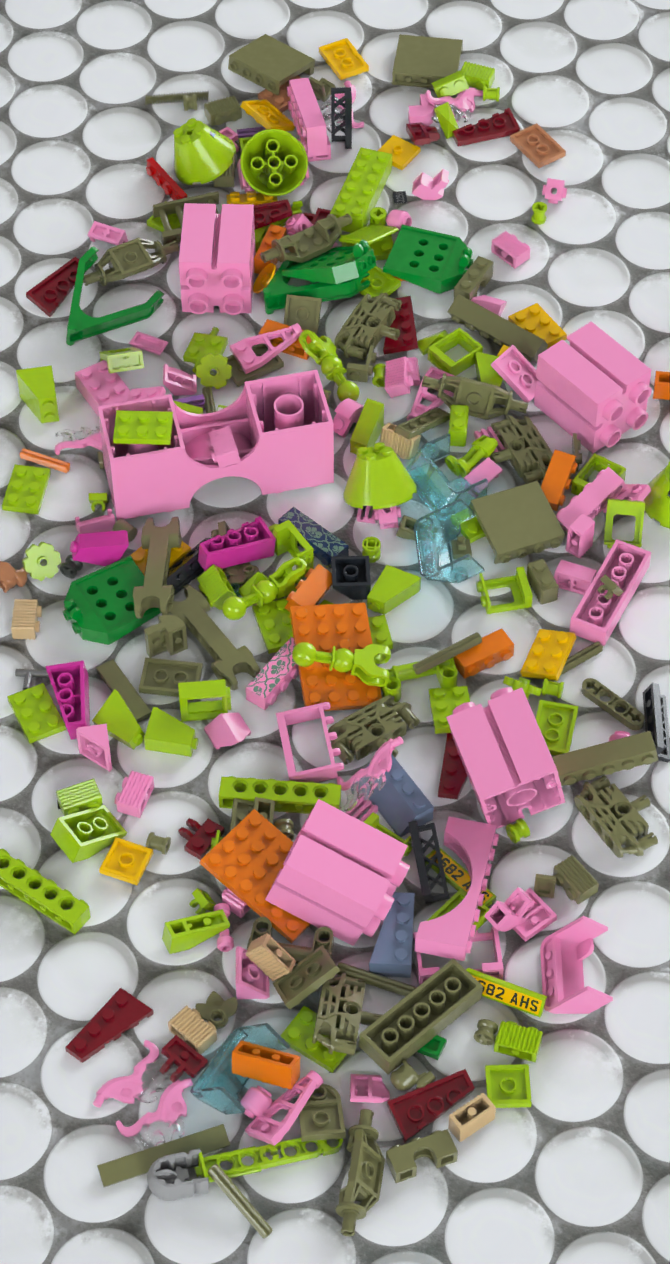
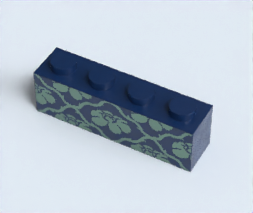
(321, 540)

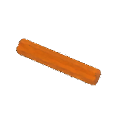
(44, 460)

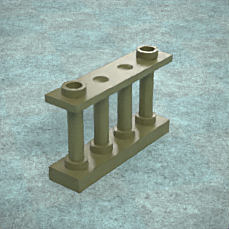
(177, 206)

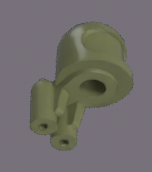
(406, 1077)

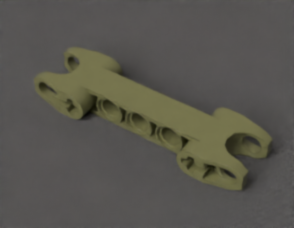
(155, 589)
(227, 658)

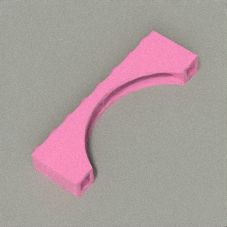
(451, 933)

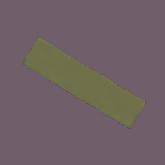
(422, 423)
(117, 680)

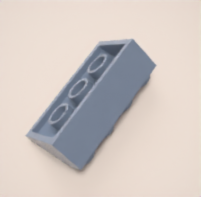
(401, 800)

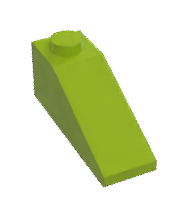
(193, 930)

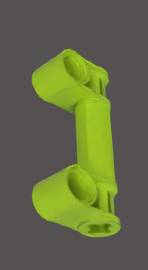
(445, 672)

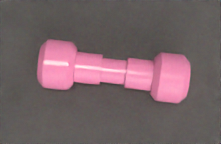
(225, 941)

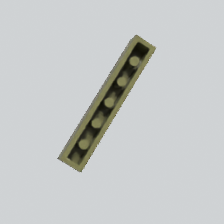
(494, 326)
(606, 758)

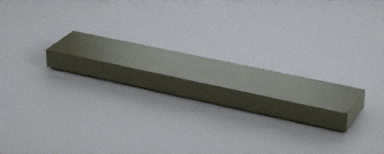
(140, 1162)

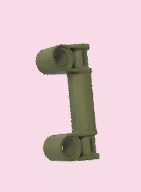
(297, 952)

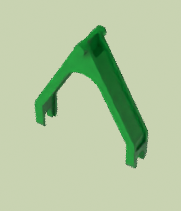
(278, 289)
(84, 326)

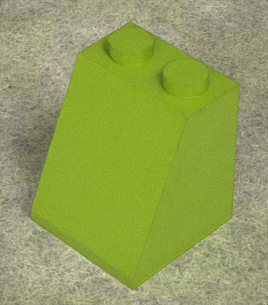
(38, 392)

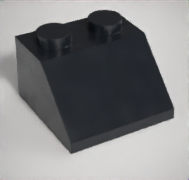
(351, 576)

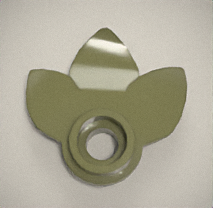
(241, 572)
(217, 1008)

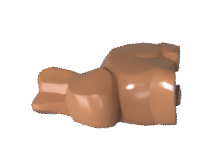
(10, 577)

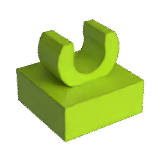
(98, 498)
(204, 900)

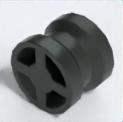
(70, 567)

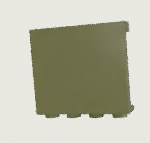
(425, 60)
(270, 63)
(518, 522)

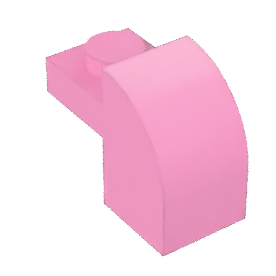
(422, 112)
(430, 188)
(346, 414)
(510, 913)

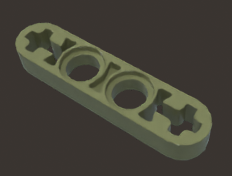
(615, 702)

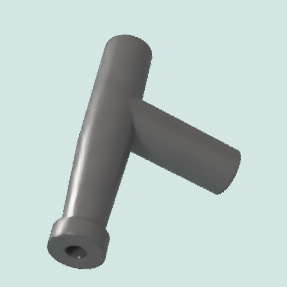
(29, 674)

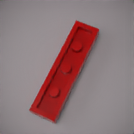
(164, 180)

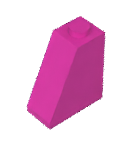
(99, 547)

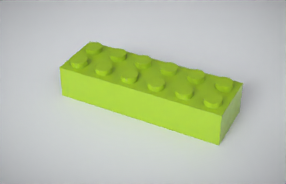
(362, 187)

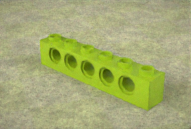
(291, 790)
(70, 919)

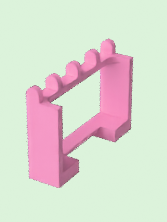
(302, 715)
(493, 969)

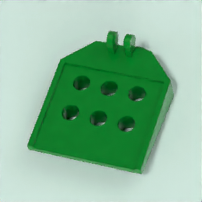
(428, 259)
(335, 265)
(103, 603)

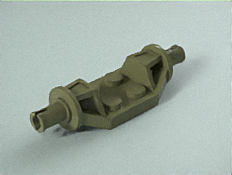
(308, 242)
(129, 260)
(476, 395)
(364, 1173)

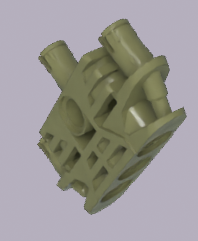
(368, 325)
(523, 448)
(372, 727)
(606, 817)
(341, 1014)

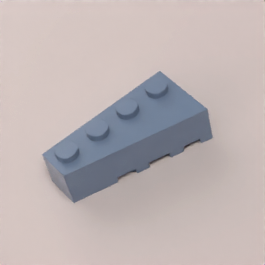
(394, 944)

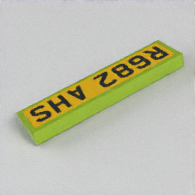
(458, 876)
(510, 994)

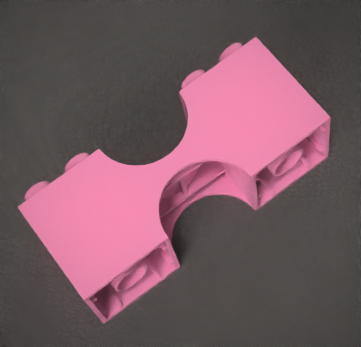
(277, 427)

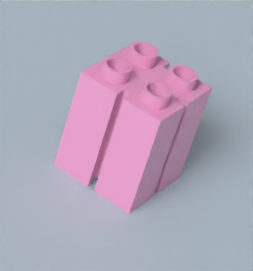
(217, 258)
(592, 387)
(505, 757)
(340, 874)

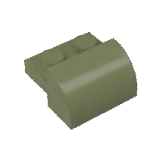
(166, 636)
(242, 808)

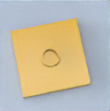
(401, 150)
(126, 861)

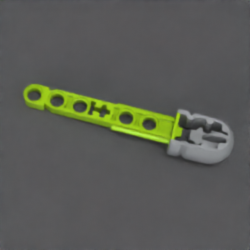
(162, 1173)

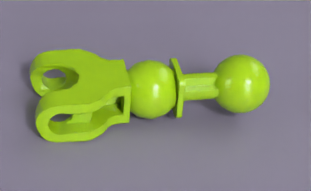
(331, 366)
(266, 591)
(361, 662)

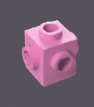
(554, 184)
(297, 223)
(388, 517)

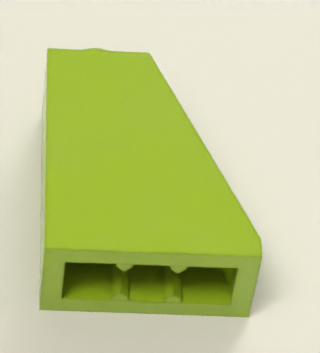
(485, 371)
(368, 426)
(392, 589)
(119, 721)
(169, 735)

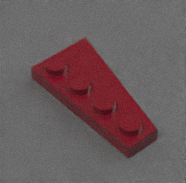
(495, 127)
(271, 212)
(54, 288)
(406, 324)
(453, 772)
(113, 1019)
(424, 1105)

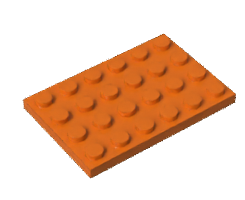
(326, 627)
(248, 865)

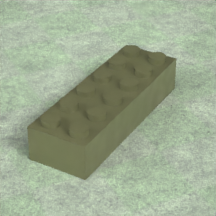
(420, 1016)

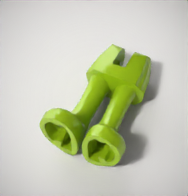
(480, 448)

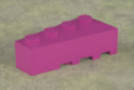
(238, 546)
(71, 690)

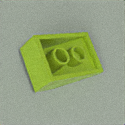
(86, 832)

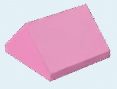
(94, 744)
(250, 980)

